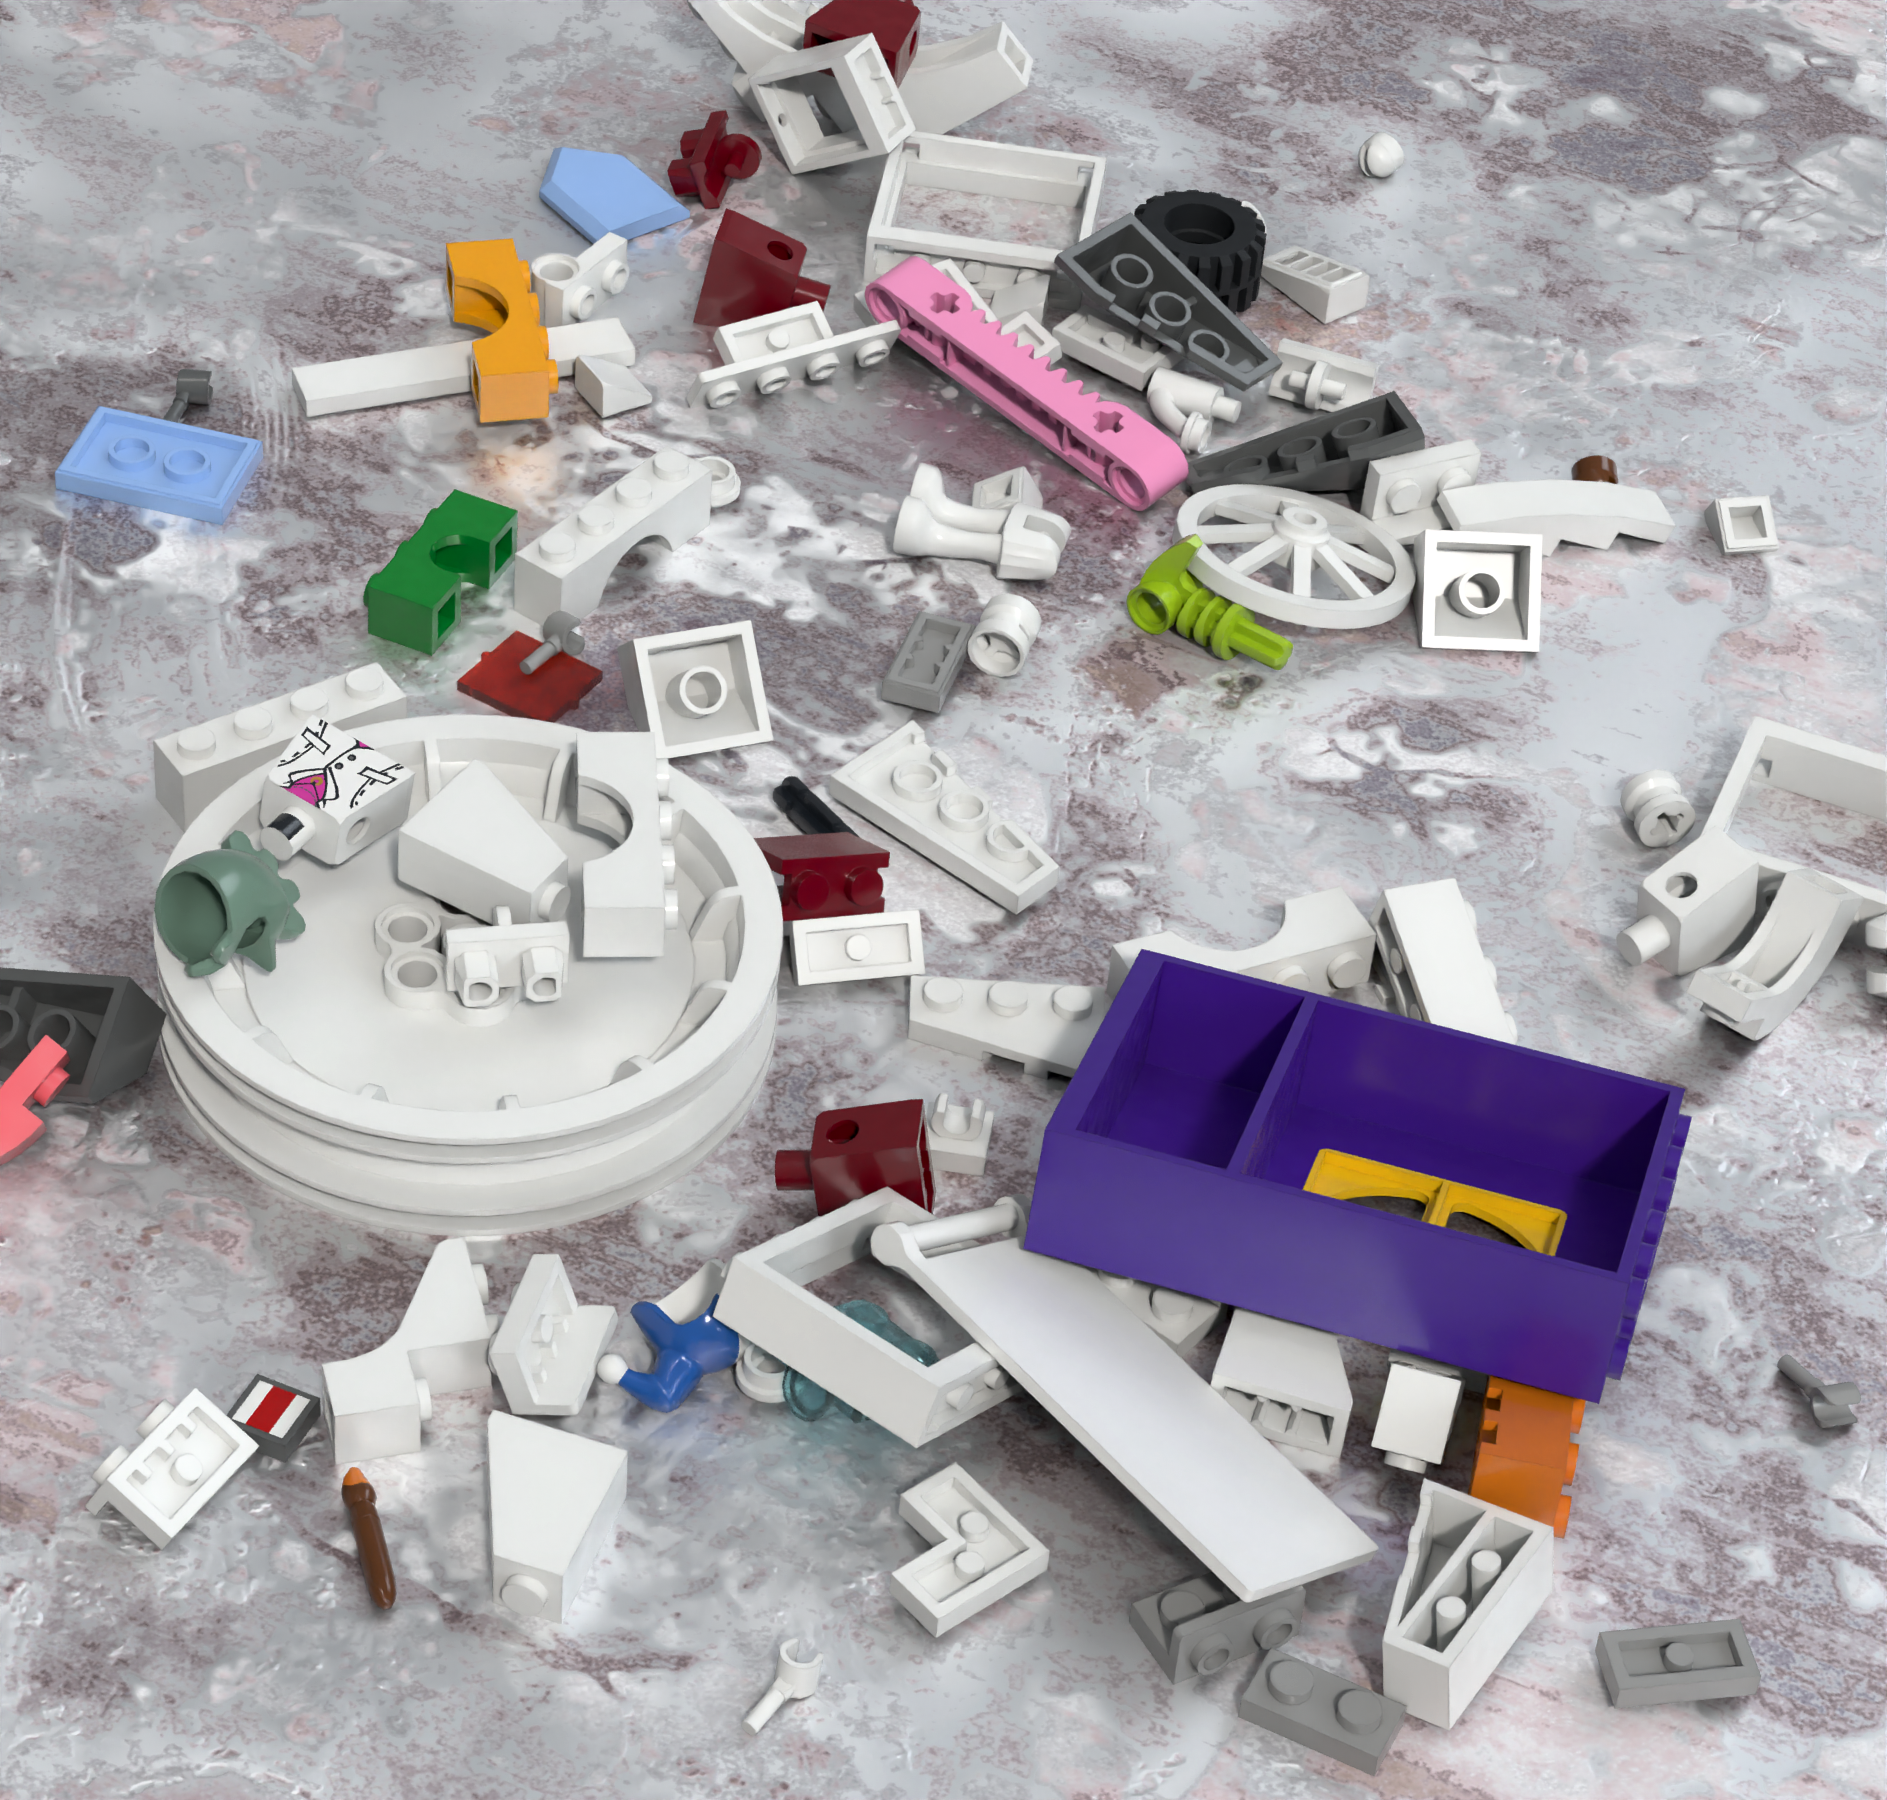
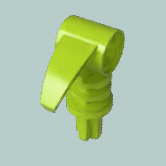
(1174, 595)

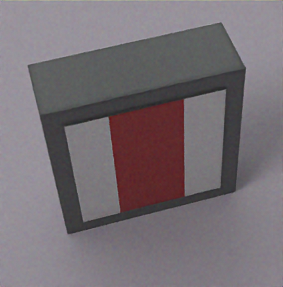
(275, 1416)

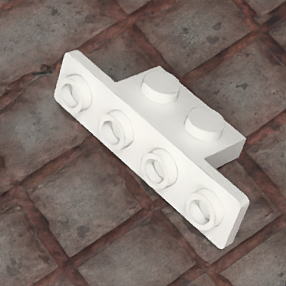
(782, 348)

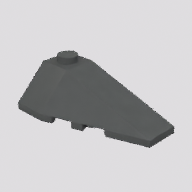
(1318, 453)
(96, 1018)

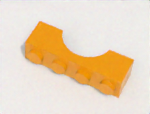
(511, 365)

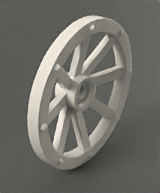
(1303, 539)

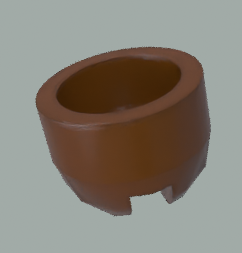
(1595, 469)

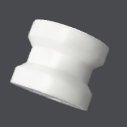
(1658, 808)

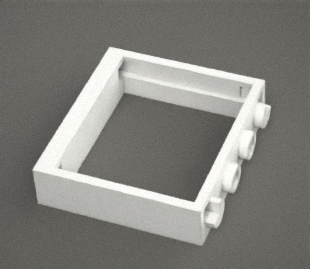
(991, 171)
(1818, 770)
(774, 1312)

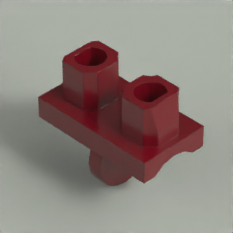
(712, 161)

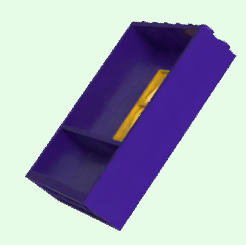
(1243, 1111)

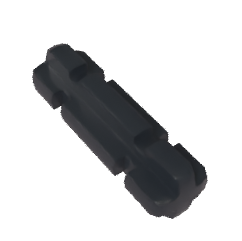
(807, 808)

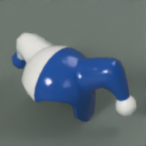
(685, 1339)

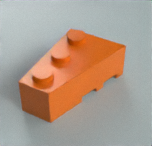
(1526, 1451)

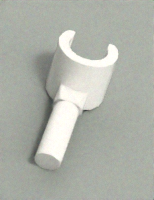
(790, 1681)

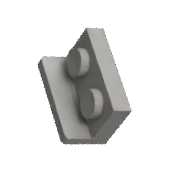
(1206, 1625)

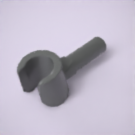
(191, 388)

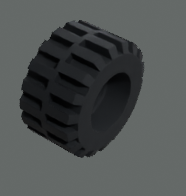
(1212, 239)

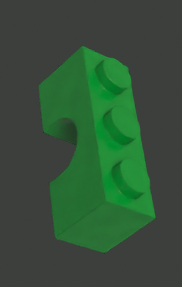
(419, 590)

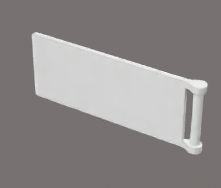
(1130, 1402)

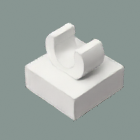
(959, 1135)

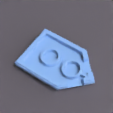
(607, 195)

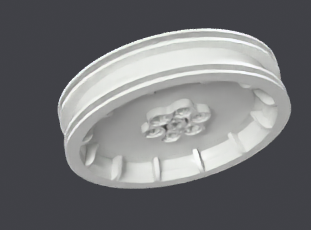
(426, 1116)

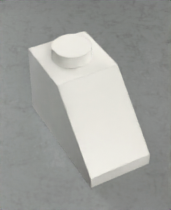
(1417, 1415)

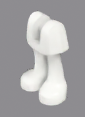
(1019, 540)

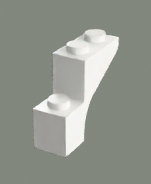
(441, 1347)

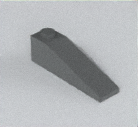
(1157, 294)

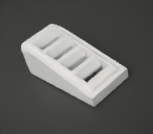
(1317, 282)

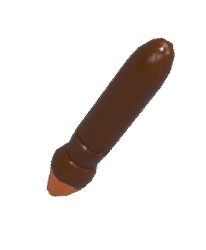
(369, 1538)

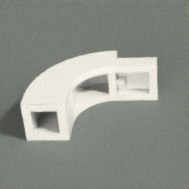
(1781, 958)

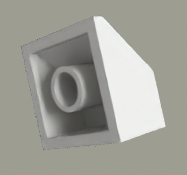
(1478, 590)
(697, 689)

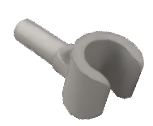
(557, 638)
(1827, 1402)

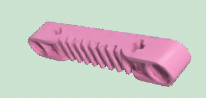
(1093, 436)

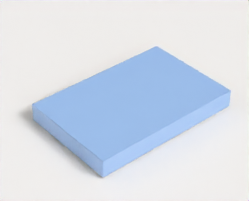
(159, 465)

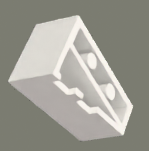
(1434, 961)
(1461, 1600)

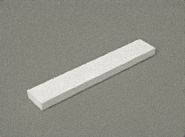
(440, 369)

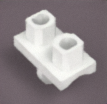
(1321, 377)
(507, 956)

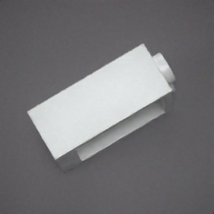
(866, 87)

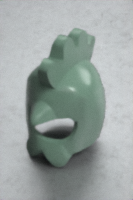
(226, 906)

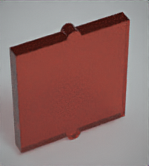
(538, 696)

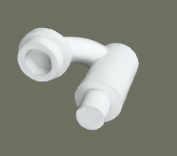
(1180, 396)

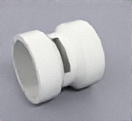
(1004, 635)

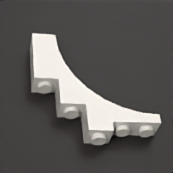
(940, 90)

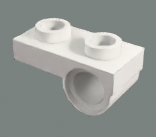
(575, 287)

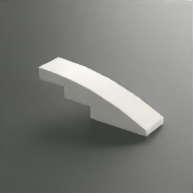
(1558, 510)

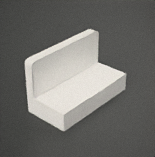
(856, 947)

